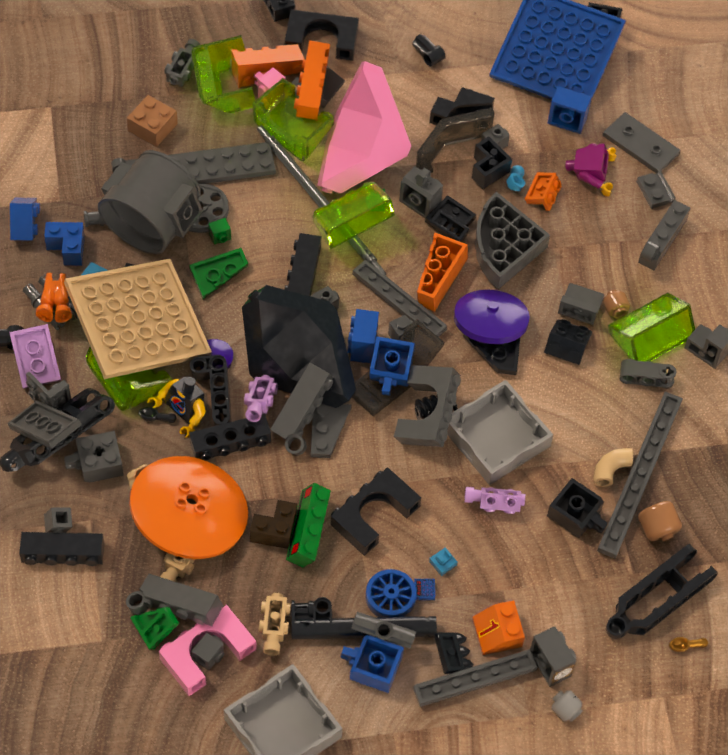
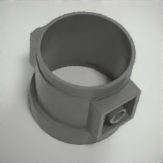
(150, 201)

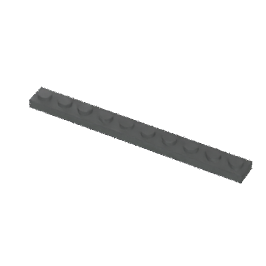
(639, 475)

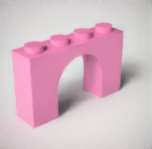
(177, 657)

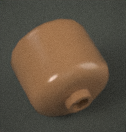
(660, 521)

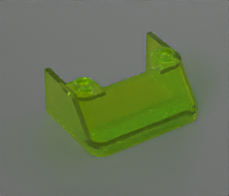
(210, 61)

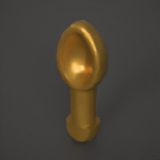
(681, 644)

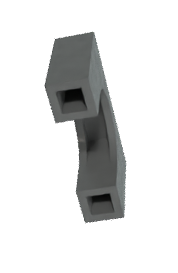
(432, 429)

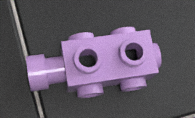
(260, 397)
(496, 501)

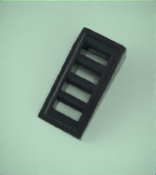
(459, 227)

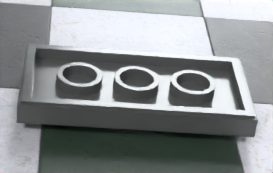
(641, 143)
(44, 424)

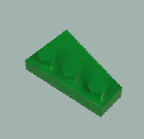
(217, 270)

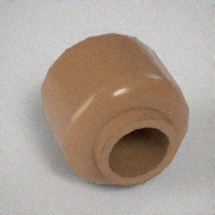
(616, 303)

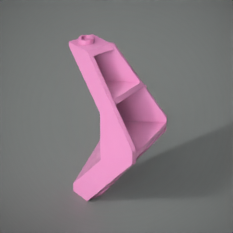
(364, 133)

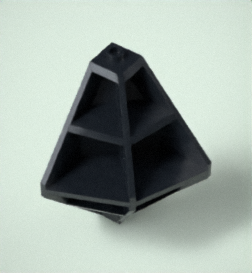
(290, 332)

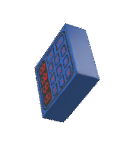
(425, 589)

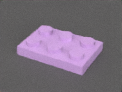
(35, 354)

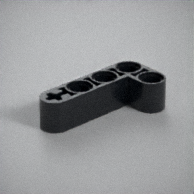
(215, 376)

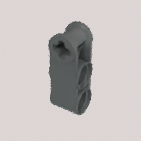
(647, 373)

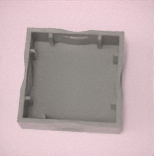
(498, 432)
(283, 718)

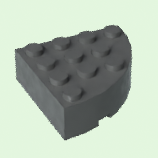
(506, 240)

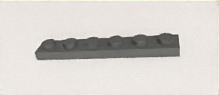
(397, 297)
(474, 678)

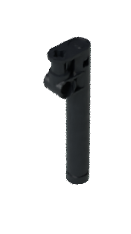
(313, 624)

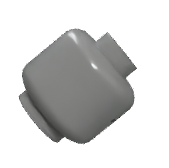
(567, 706)

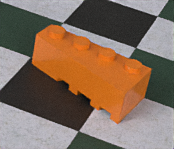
(284, 58)
(312, 80)
(441, 269)

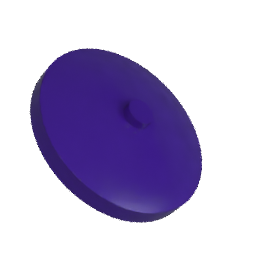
(491, 316)

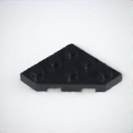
(500, 357)

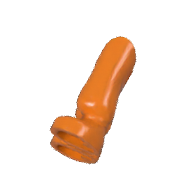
(54, 295)

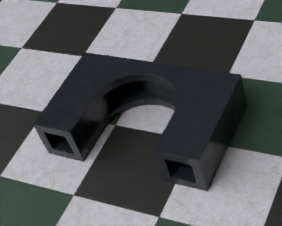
(343, 27)
(384, 487)

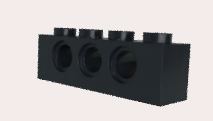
(219, 434)

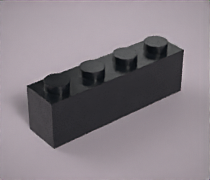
(304, 264)
(61, 548)

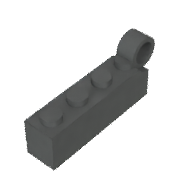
(664, 235)
(300, 406)
(182, 599)

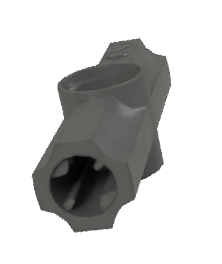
(397, 634)

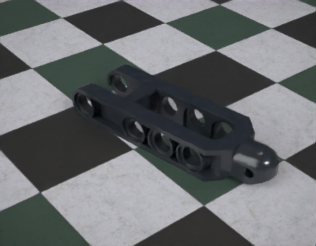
(78, 407)
(620, 624)

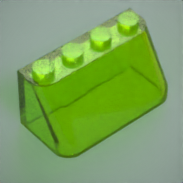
(353, 214)
(654, 328)

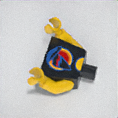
(184, 399)

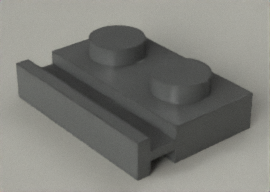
(655, 189)

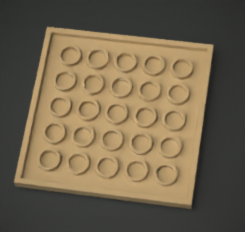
(137, 318)

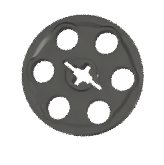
(210, 207)

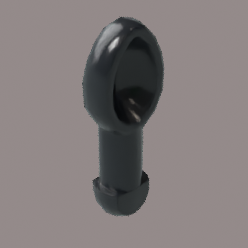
(152, 414)

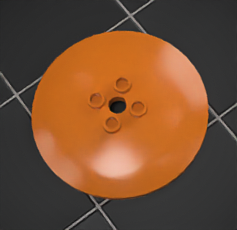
(182, 528)

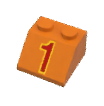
(499, 628)

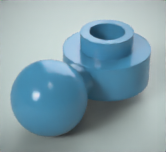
(515, 181)

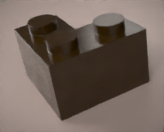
(274, 530)

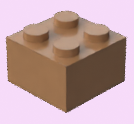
(152, 120)

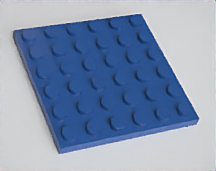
(557, 46)

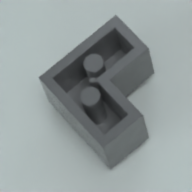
(708, 344)

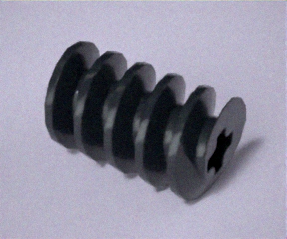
(427, 406)

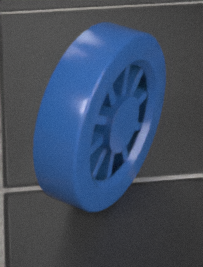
(391, 593)

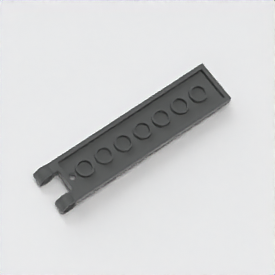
(223, 163)

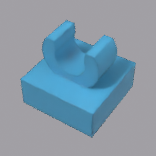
(443, 561)

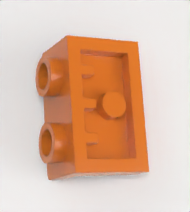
(544, 190)

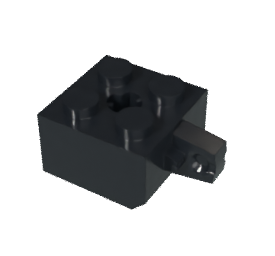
(577, 509)

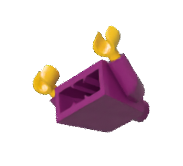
(591, 165)

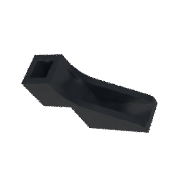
(466, 102)

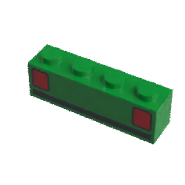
(308, 525)

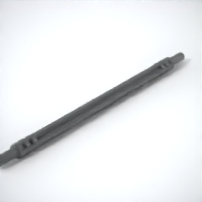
(314, 192)

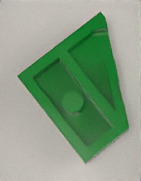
(155, 625)

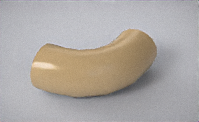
(610, 463)

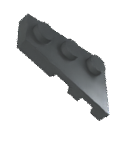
(326, 428)

